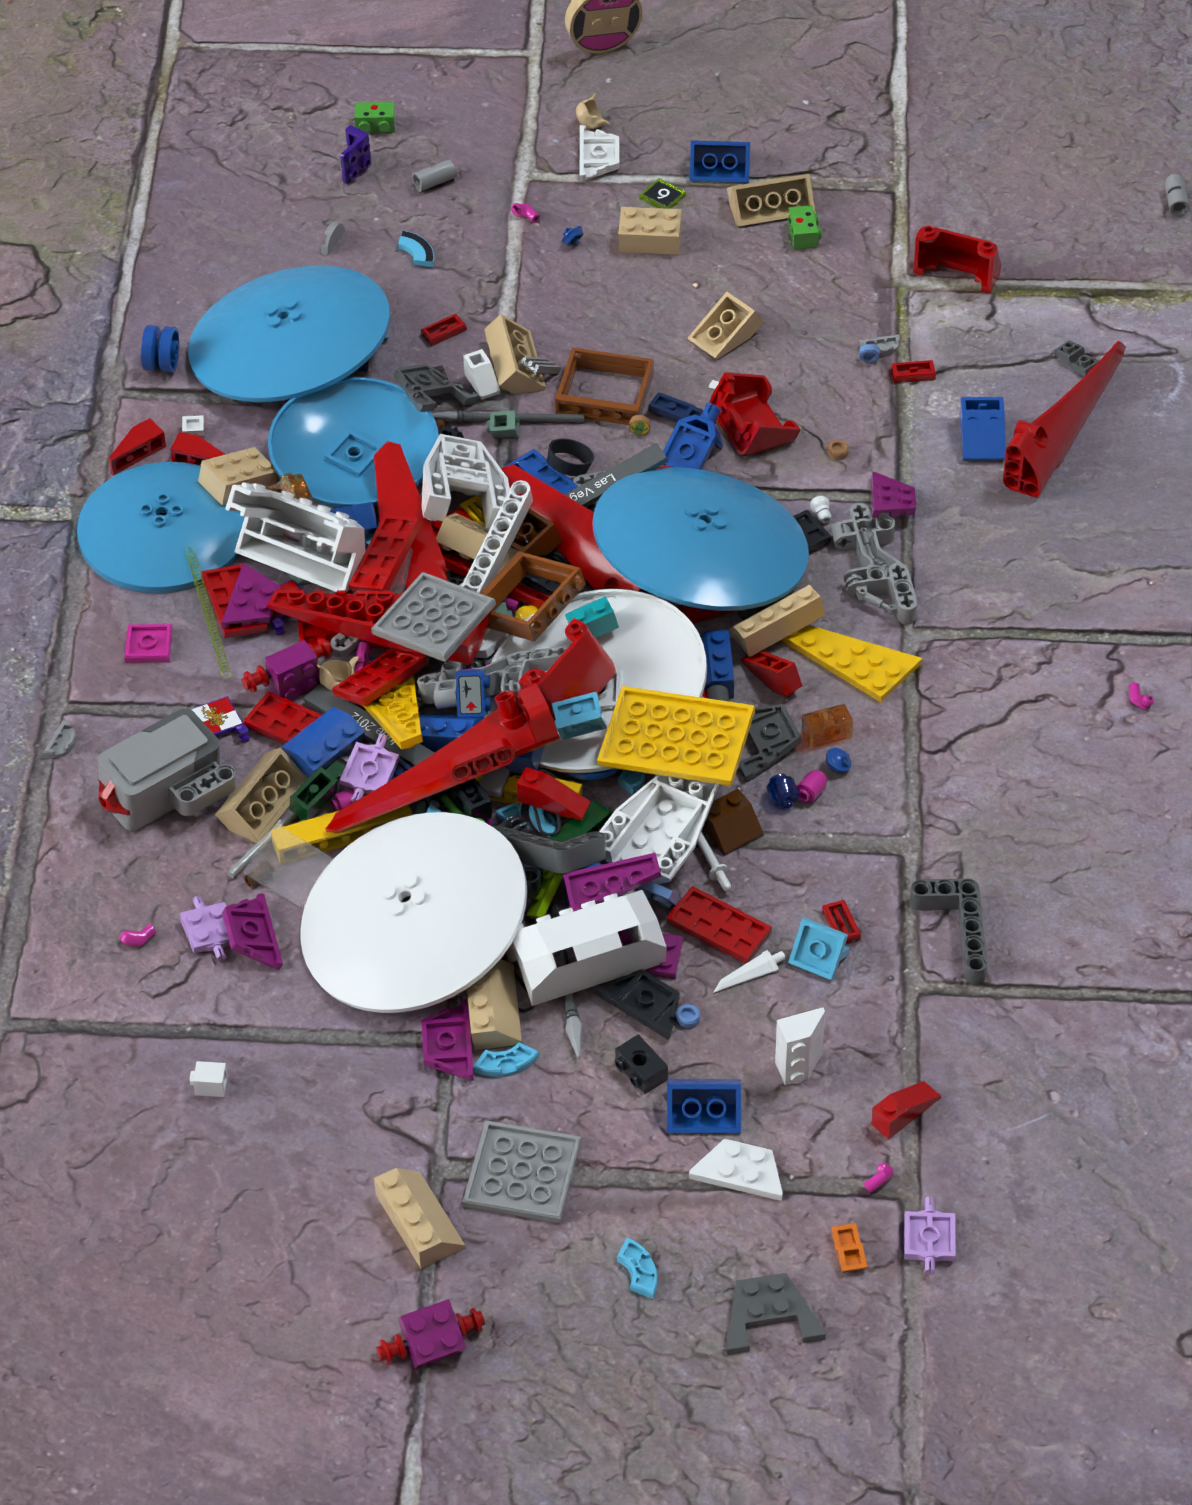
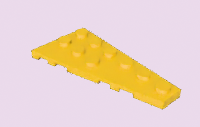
(858, 662)
(399, 714)

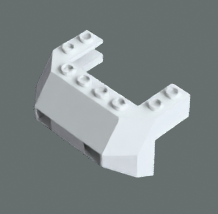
(322, 532)
(595, 944)

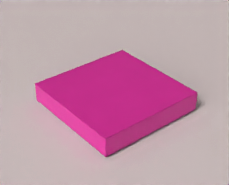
(148, 643)

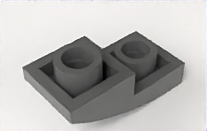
(1075, 357)

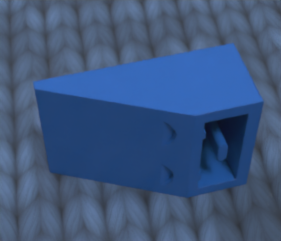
(982, 428)

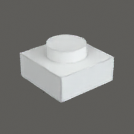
(193, 425)

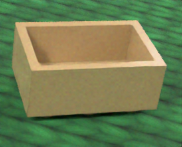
(649, 230)
(247, 466)

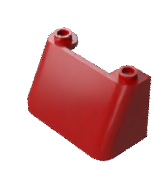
(958, 252)
(747, 415)
(577, 672)

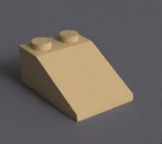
(725, 326)

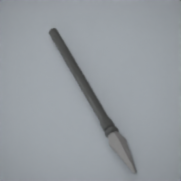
(523, 417)
(573, 1025)

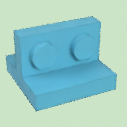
(578, 716)
(818, 948)

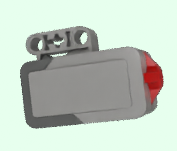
(163, 770)

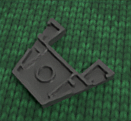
(424, 381)
(773, 737)
(767, 1302)

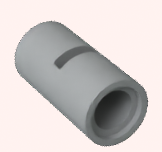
(434, 176)
(1177, 195)

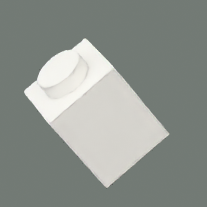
(209, 1079)

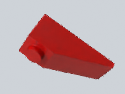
(138, 444)
(192, 449)
(775, 672)
(550, 794)
(902, 1108)

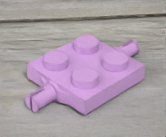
(369, 767)
(206, 928)
(929, 1236)

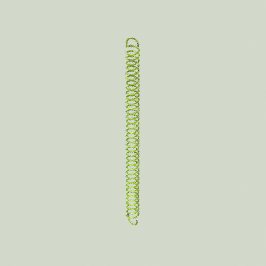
(207, 612)

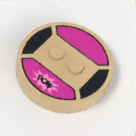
(602, 24)

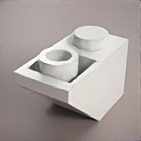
(481, 374)

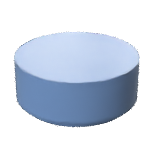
(869, 353)
(687, 1016)

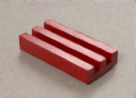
(445, 331)
(913, 371)
(832, 924)

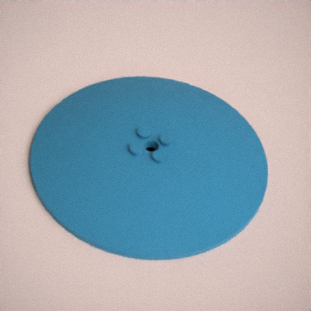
(328, 332)
(700, 539)

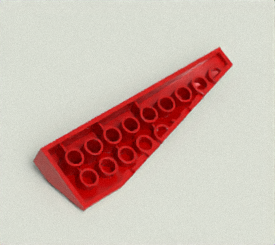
(357, 614)

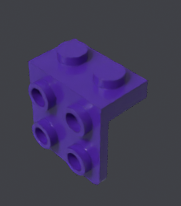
(356, 156)

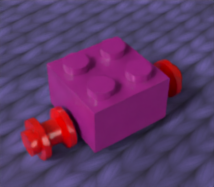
(290, 670)
(431, 1334)

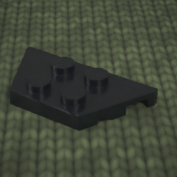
(644, 1000)

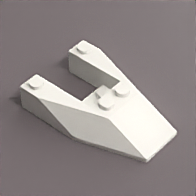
(466, 468)

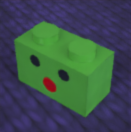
(375, 117)
(804, 227)

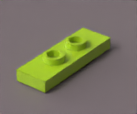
(547, 891)

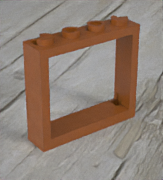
(607, 362)
(513, 573)

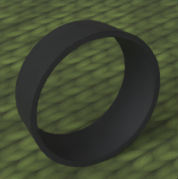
(573, 448)

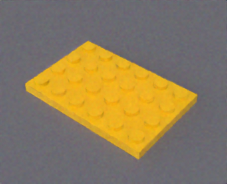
(676, 735)

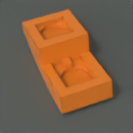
(848, 1247)

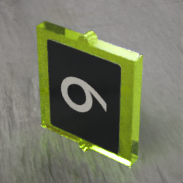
(662, 194)

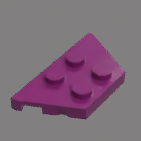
(891, 497)
(250, 599)
(252, 931)
(448, 1041)

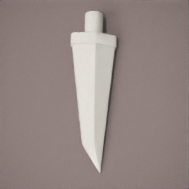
(758, 967)

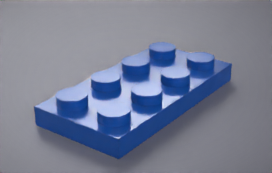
(538, 467)

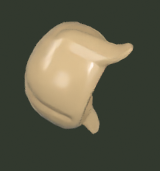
(589, 114)
(335, 671)

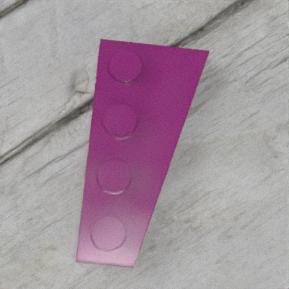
(609, 879)

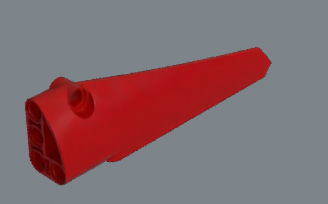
(1044, 443)
(400, 497)
(576, 531)
(494, 742)

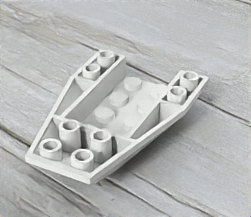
(660, 819)

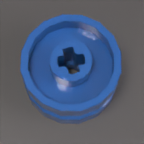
(160, 348)

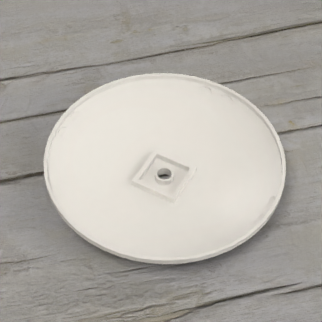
(650, 651)
(419, 952)

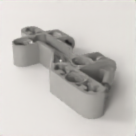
(879, 570)
(504, 675)

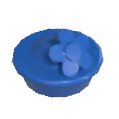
(572, 235)
(838, 760)

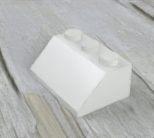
(799, 1045)

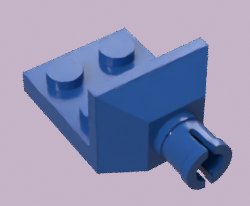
(694, 439)

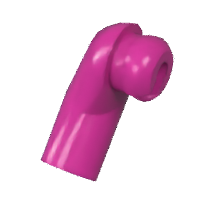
(525, 210)
(1137, 699)
(137, 938)
(883, 1175)

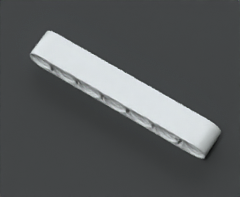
(499, 539)

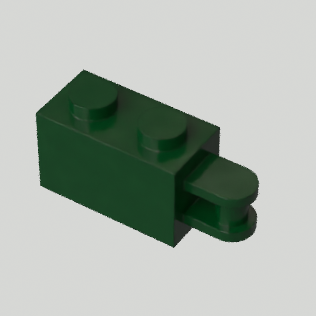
(316, 791)

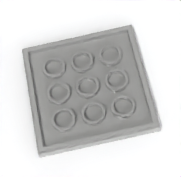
(433, 616)
(522, 1171)

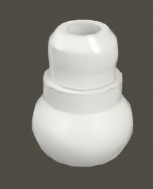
(820, 506)

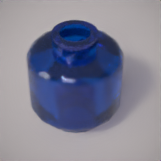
(782, 791)

